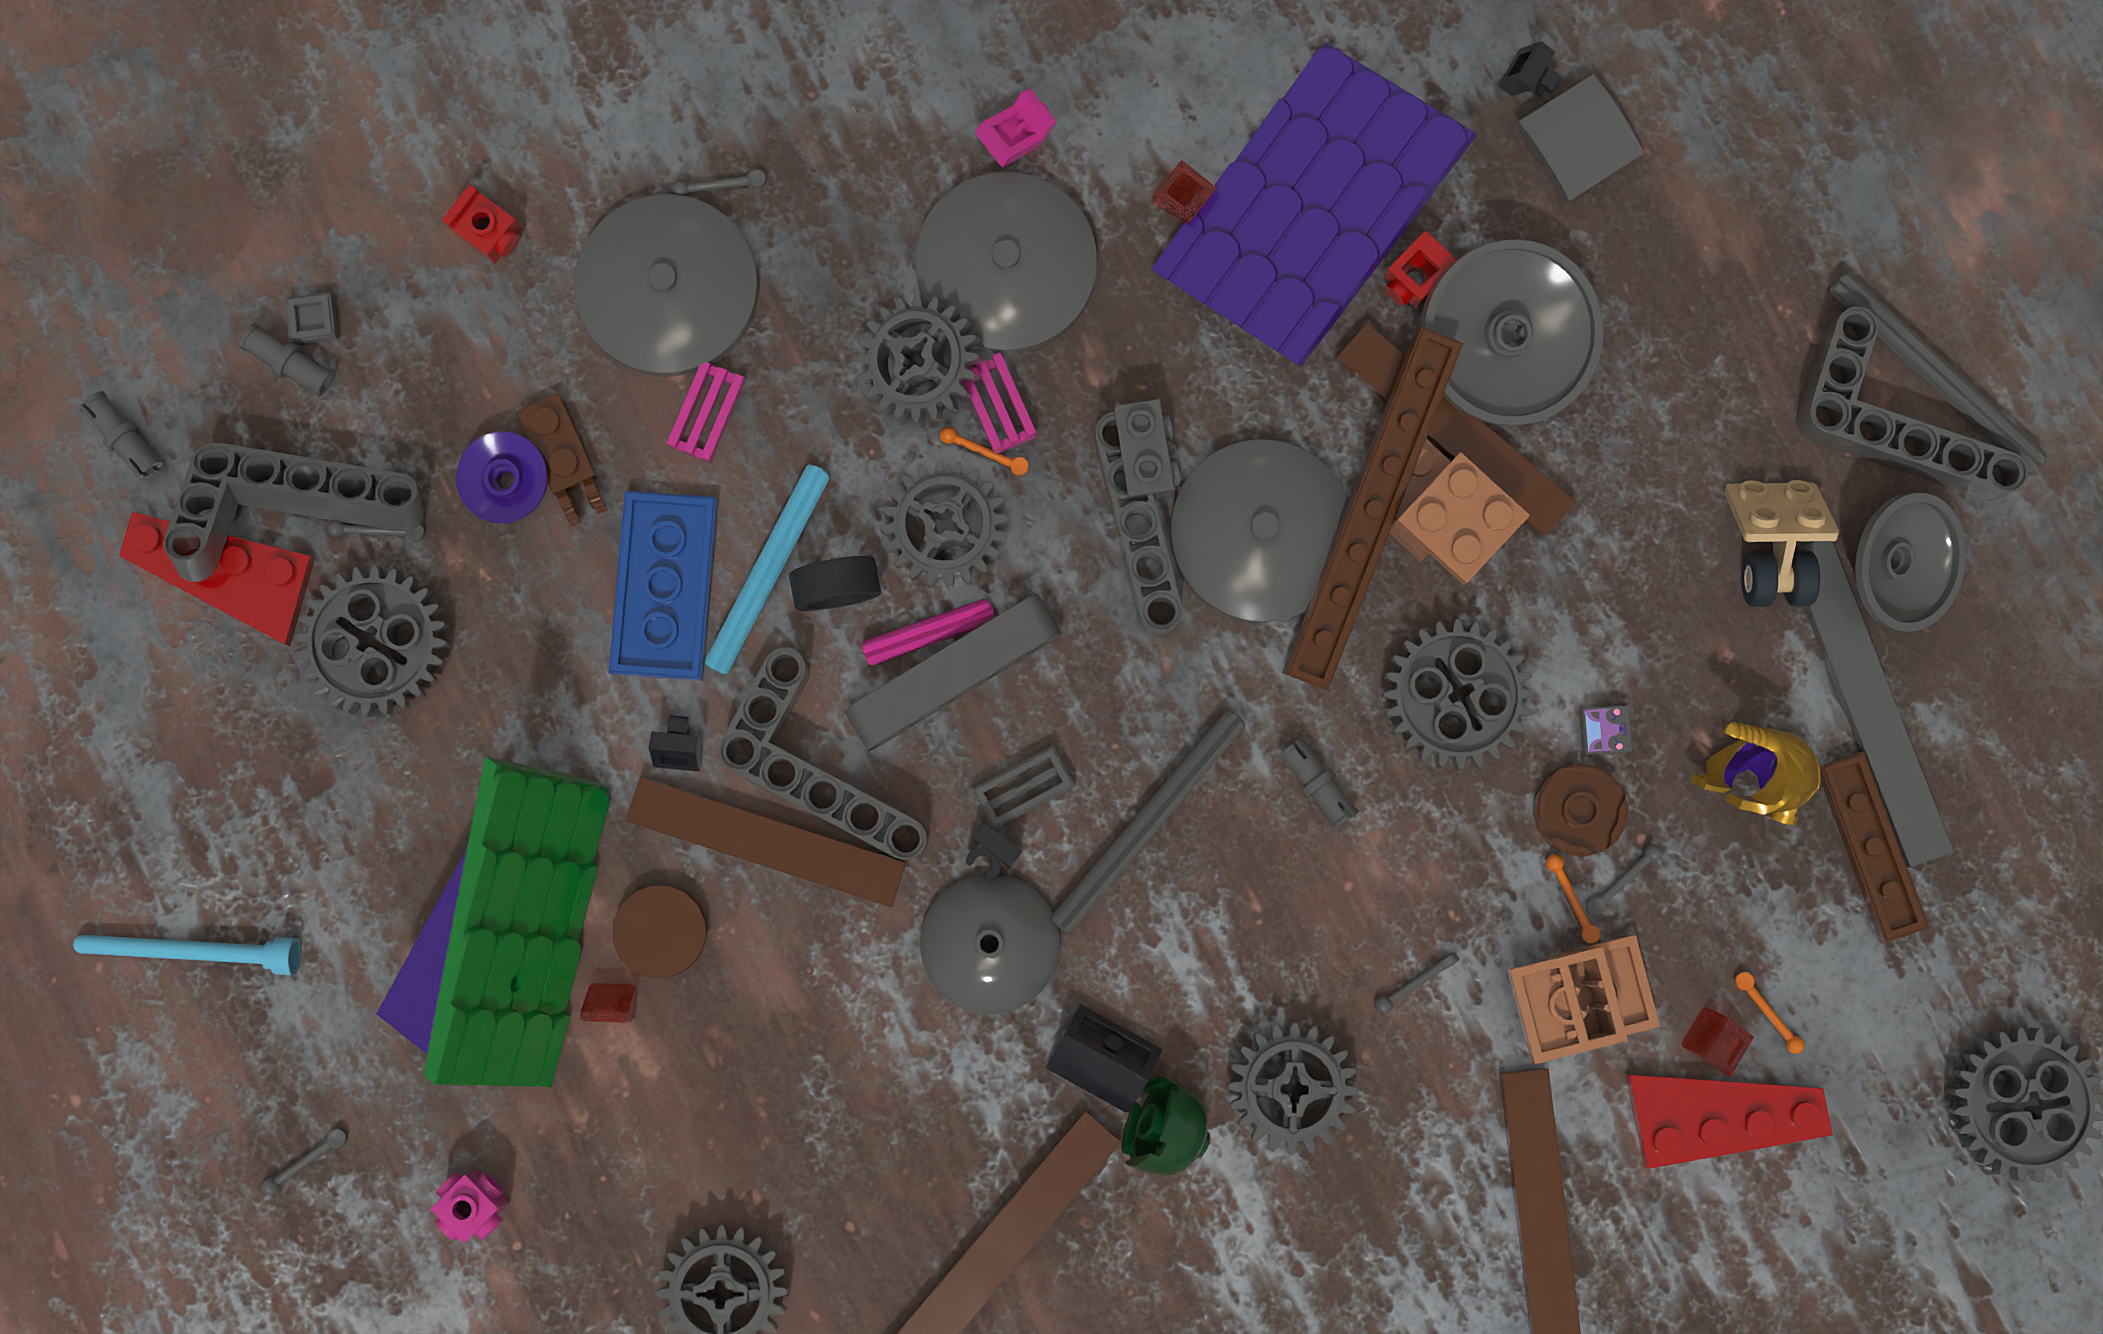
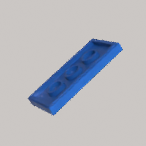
(663, 585)

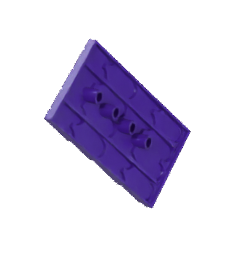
(1314, 203)

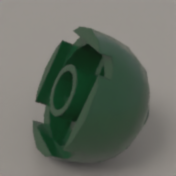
(1167, 1130)

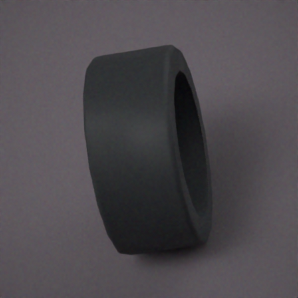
(834, 583)

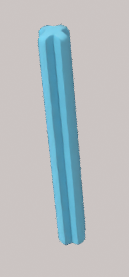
(767, 569)

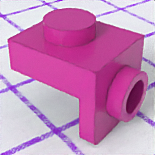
(1017, 129)

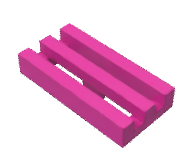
(983, 369)
(720, 376)

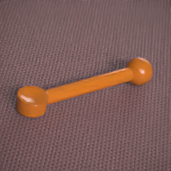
(1018, 466)
(1588, 933)
(1745, 982)

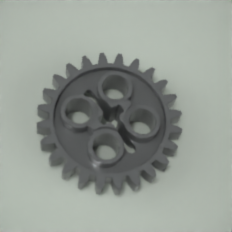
(394, 606)
(1493, 673)
(2022, 1060)

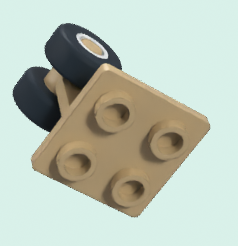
(1781, 516)

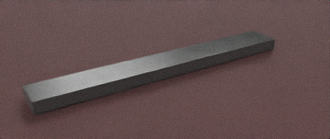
(1873, 711)

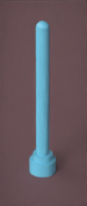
(280, 955)

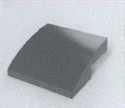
(1579, 137)

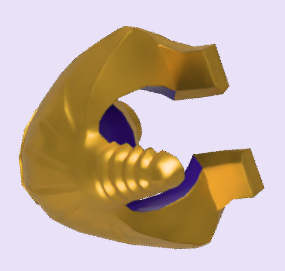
(1783, 769)

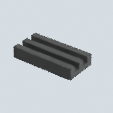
(1057, 769)

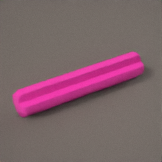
(927, 632)

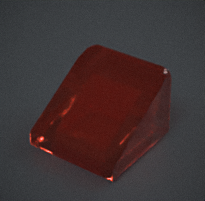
(1183, 193)
(609, 1003)
(1717, 1040)

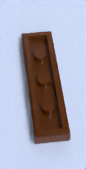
(1872, 847)

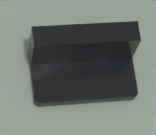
(1104, 1059)

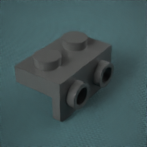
(1144, 450)

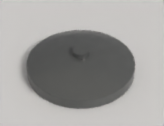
(1009, 259)
(666, 285)
(1525, 330)
(1256, 529)

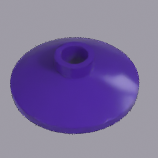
(481, 472)

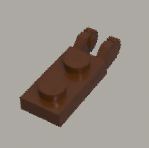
(567, 462)

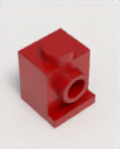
(469, 213)
(1422, 256)

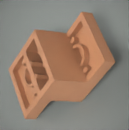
(1454, 514)
(1583, 999)

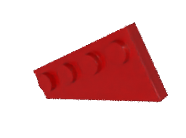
(251, 582)
(1713, 1118)

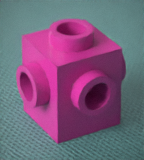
(485, 1199)

